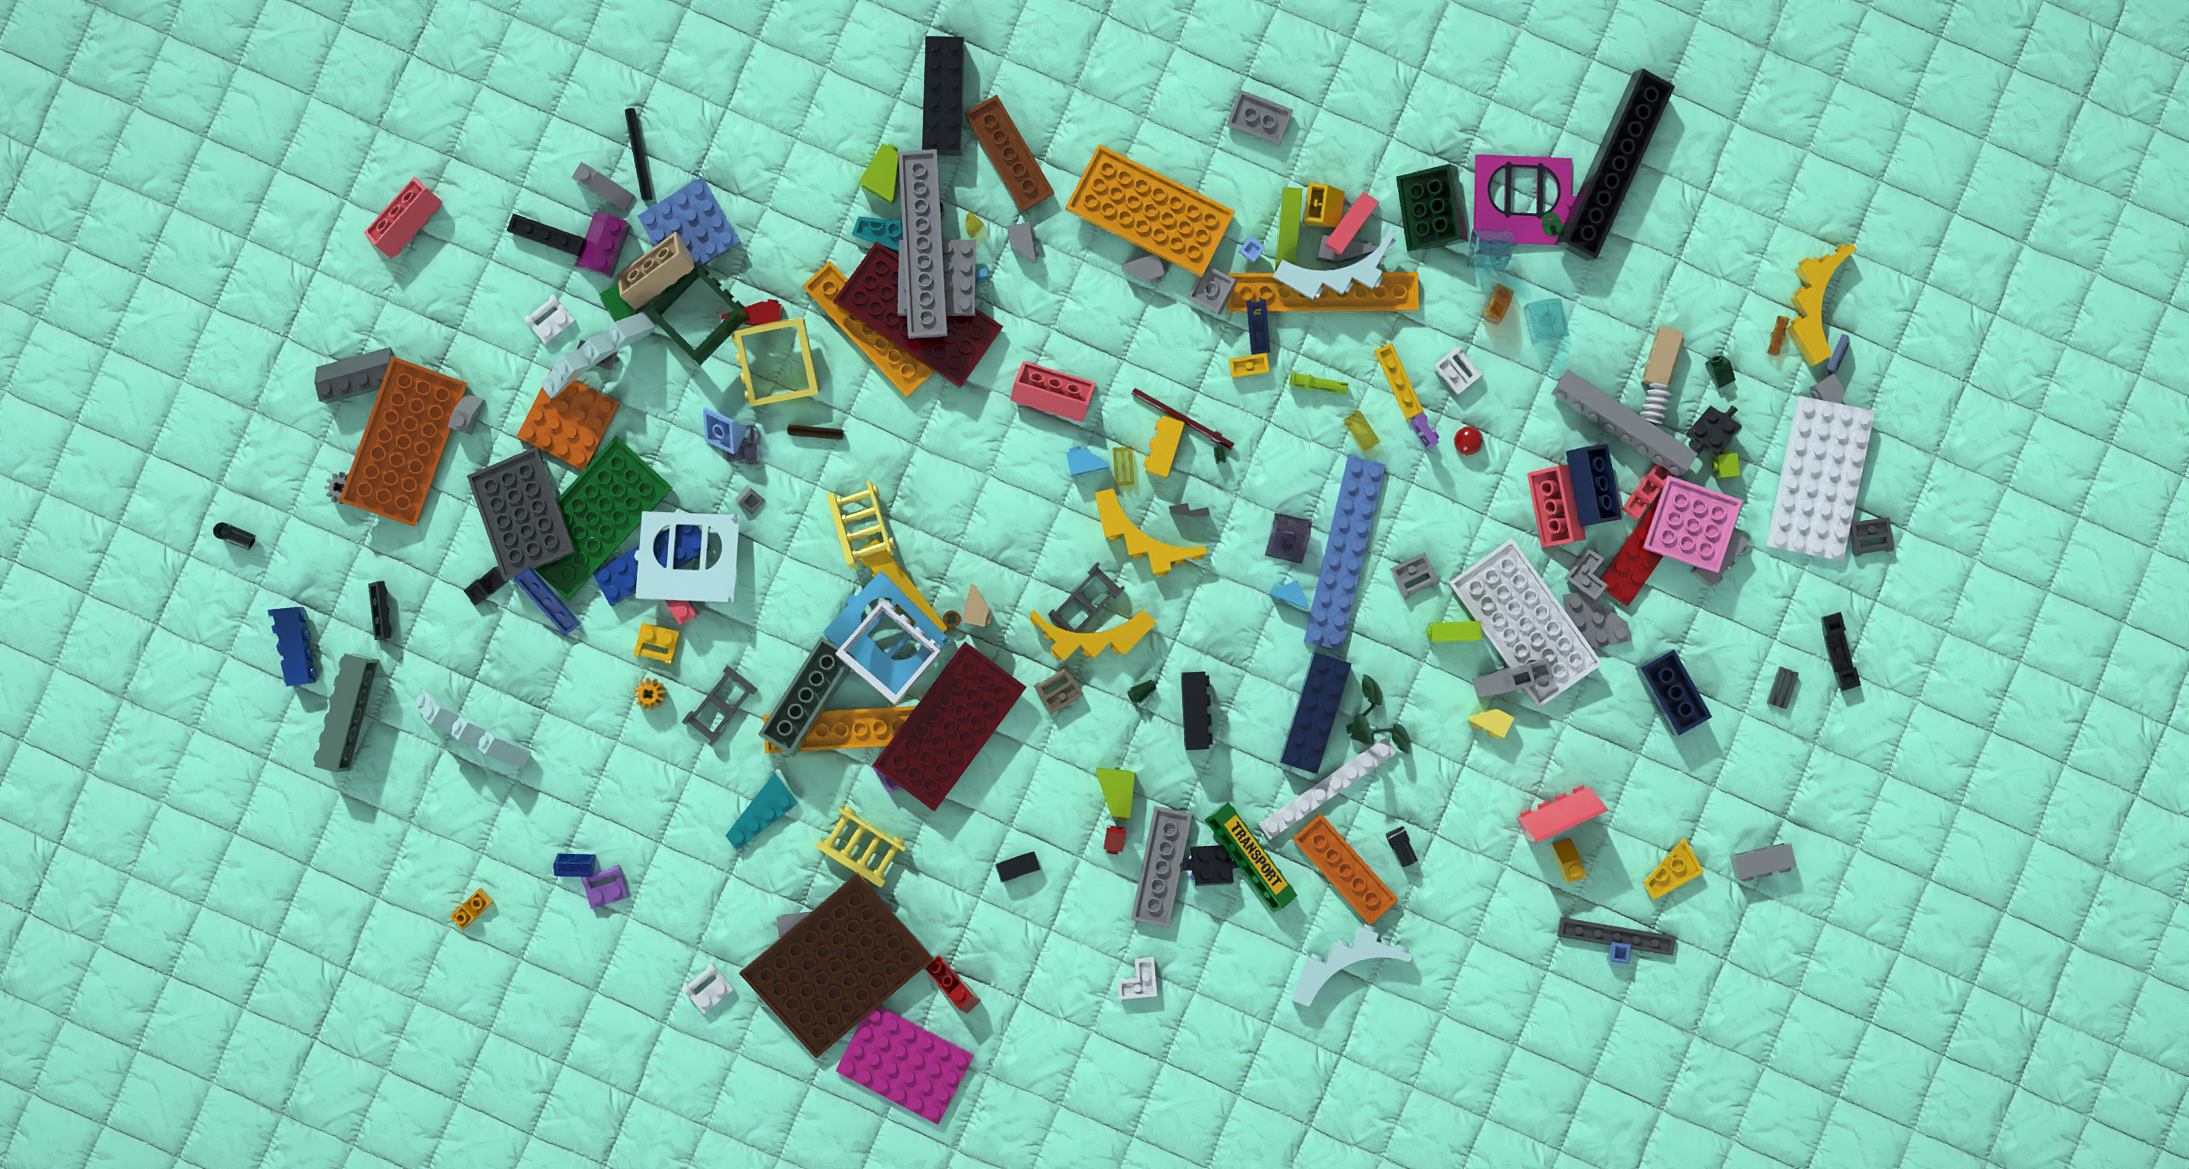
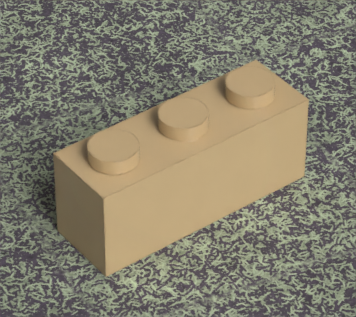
(1663, 356)

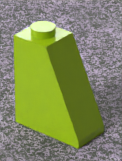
(882, 174)
(1454, 631)
(1117, 790)

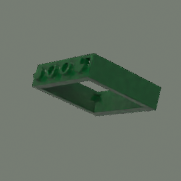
(719, 335)

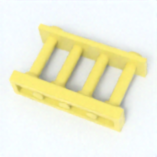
(841, 521)
(861, 865)

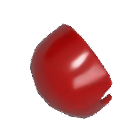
(1468, 440)

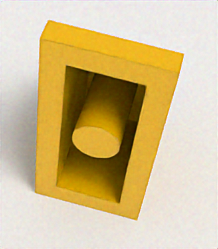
(1568, 860)

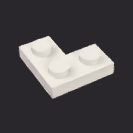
(1143, 985)

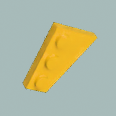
(1673, 871)

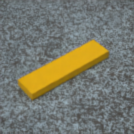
(1398, 381)

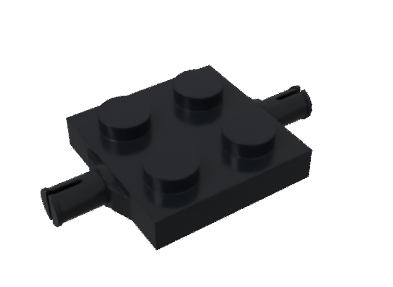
(1714, 430)
(1210, 865)

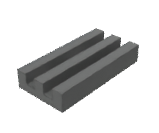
(1784, 705)

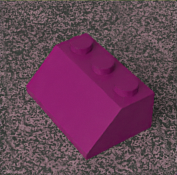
(603, 244)

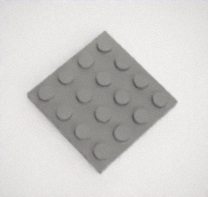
(959, 278)

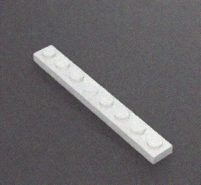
(1327, 788)

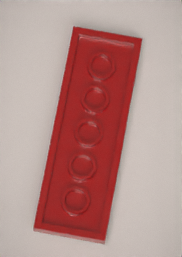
(1632, 563)

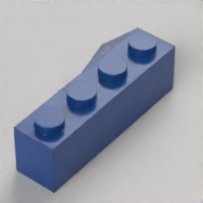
(294, 645)

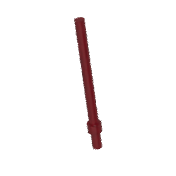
(1216, 437)

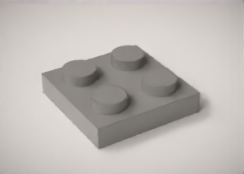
(1212, 290)

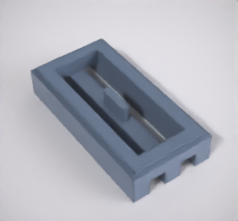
(1838, 354)

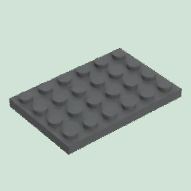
(521, 513)

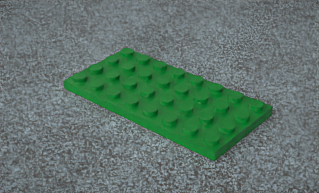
(603, 512)

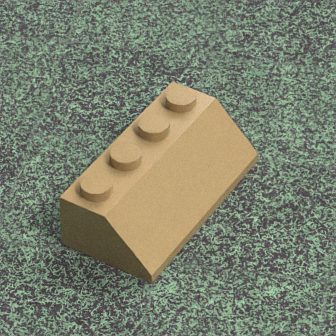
(655, 271)

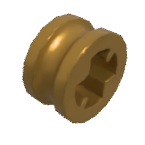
(957, 618)

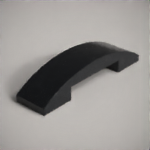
(1838, 651)

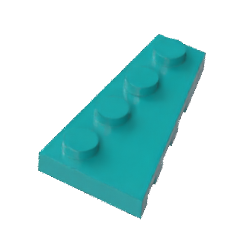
(764, 810)

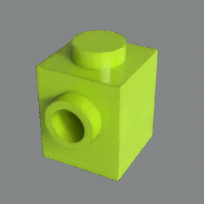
(1726, 465)

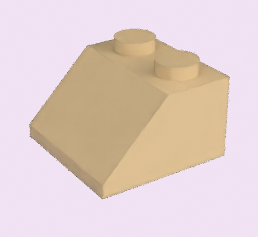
(976, 609)

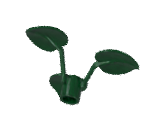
(1360, 728)

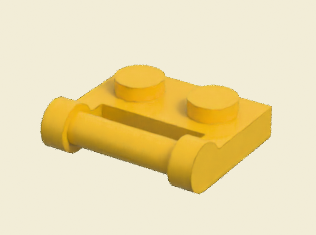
(659, 637)

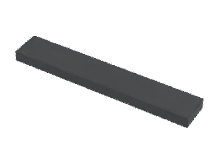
(1607, 933)

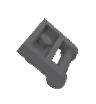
(1870, 530)

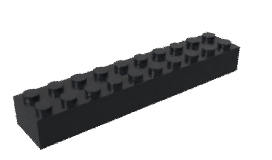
(1615, 164)

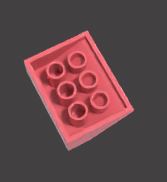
(1560, 814)

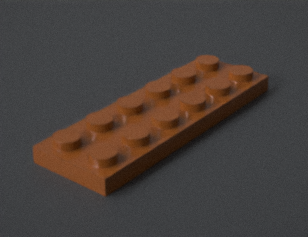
(1009, 153)

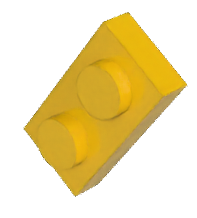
(1249, 365)

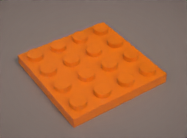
(570, 423)

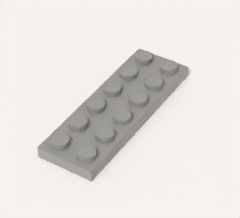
(1161, 866)

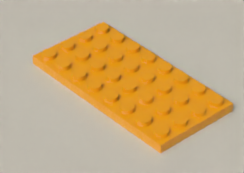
(1150, 210)

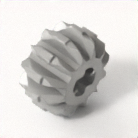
(334, 486)

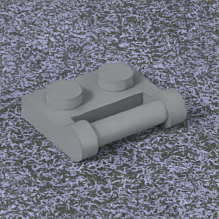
(1412, 569)

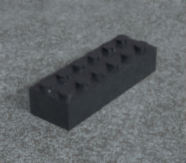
(943, 94)

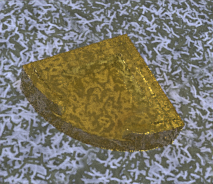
(972, 224)

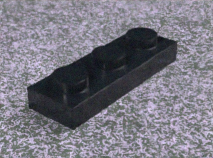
(379, 610)

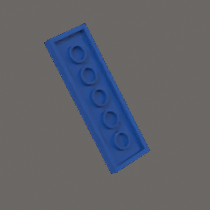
(619, 577)

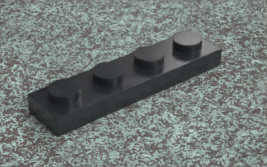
(546, 235)

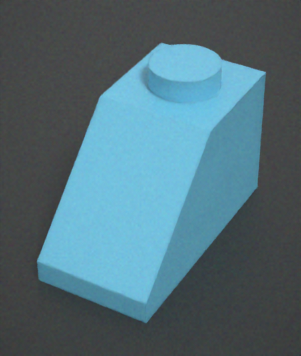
(1084, 461)

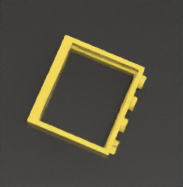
(742, 360)

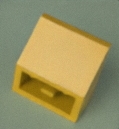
(1323, 206)

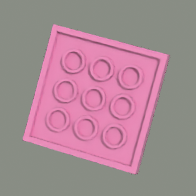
(1692, 524)

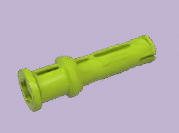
(1309, 382)

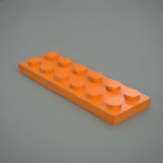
(1345, 869)

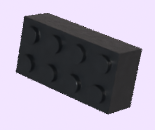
(1195, 710)

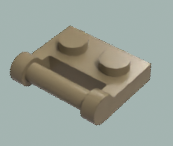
(1061, 696)

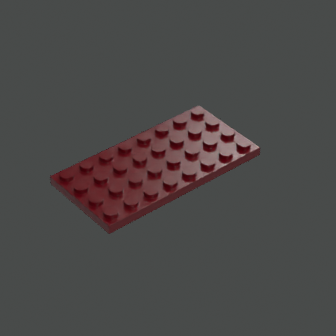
(873, 300)
(949, 726)

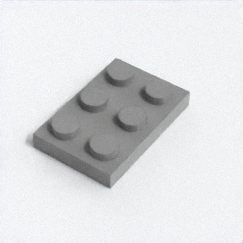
(1259, 117)

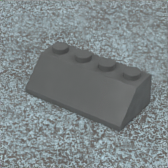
(352, 376)

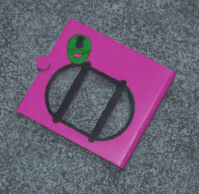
(1525, 227)

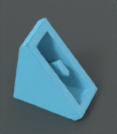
(1291, 593)

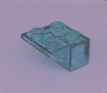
(1490, 249)

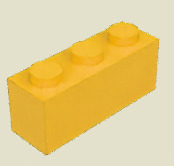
(1163, 446)

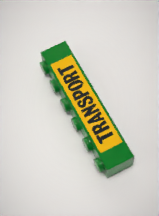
(1251, 857)

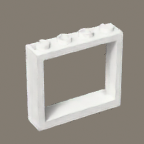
(902, 621)

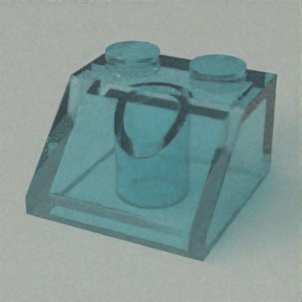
(1546, 320)

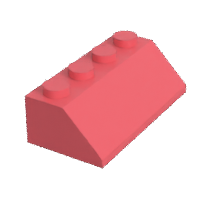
(403, 218)
(1052, 391)
(1555, 506)

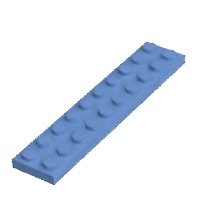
(1344, 553)

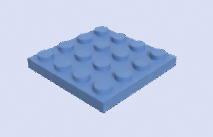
(697, 220)

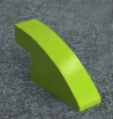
(1288, 225)

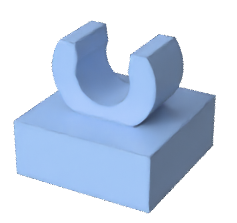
(1251, 249)

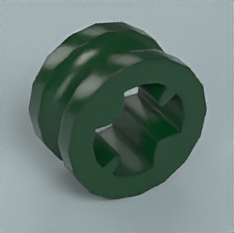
(1219, 455)

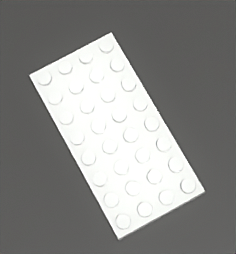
(1820, 478)
(1525, 619)

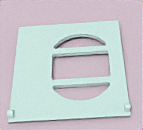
(702, 585)

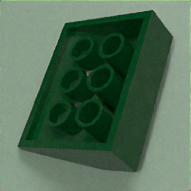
(1432, 208)

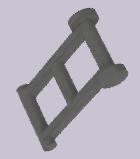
(1115, 592)
(691, 716)

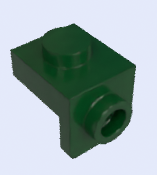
(1721, 370)

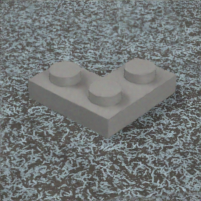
(1583, 575)

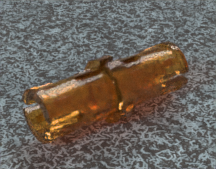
(1778, 335)

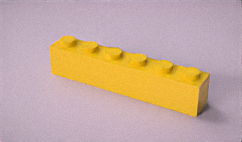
(883, 561)

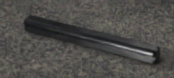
(638, 154)

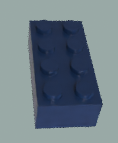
(1593, 485)
(1673, 692)

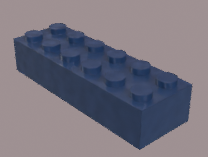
(1315, 712)

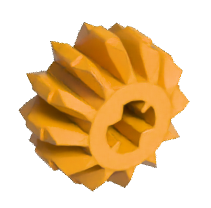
(650, 686)

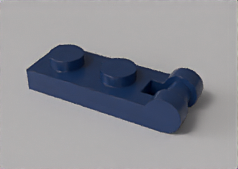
(1258, 327)

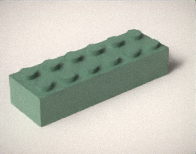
(805, 698)
(345, 712)

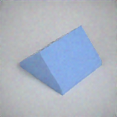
(723, 431)

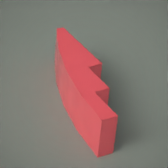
(1351, 223)
(1646, 491)

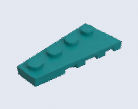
(883, 231)

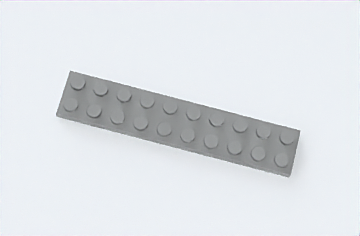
(922, 244)

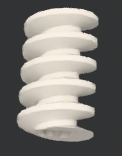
(1655, 402)

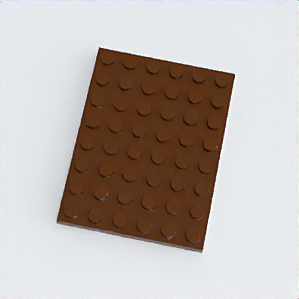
(836, 965)

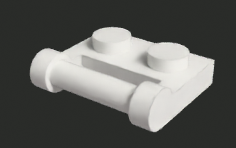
(554, 324)
(1453, 374)
(712, 993)

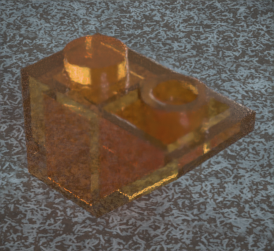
(1497, 304)

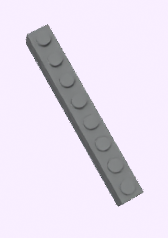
(1624, 423)

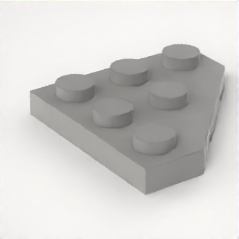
(1595, 621)

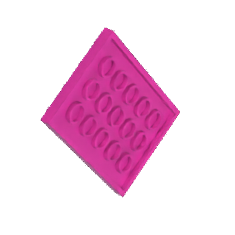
(905, 1063)

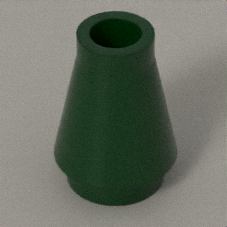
(1141, 691)

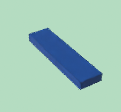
(547, 600)

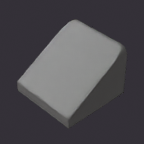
(749, 499)

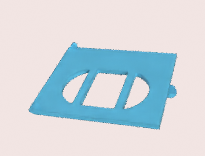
(867, 652)

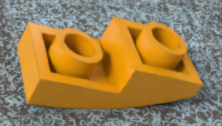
(471, 909)

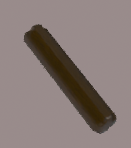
(816, 432)

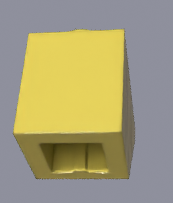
(1494, 721)

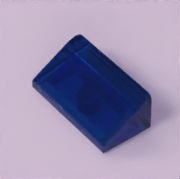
(574, 865)

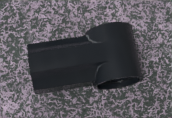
(235, 535)
(1400, 843)

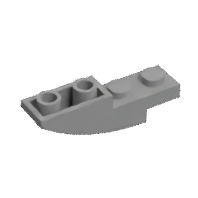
(1512, 679)

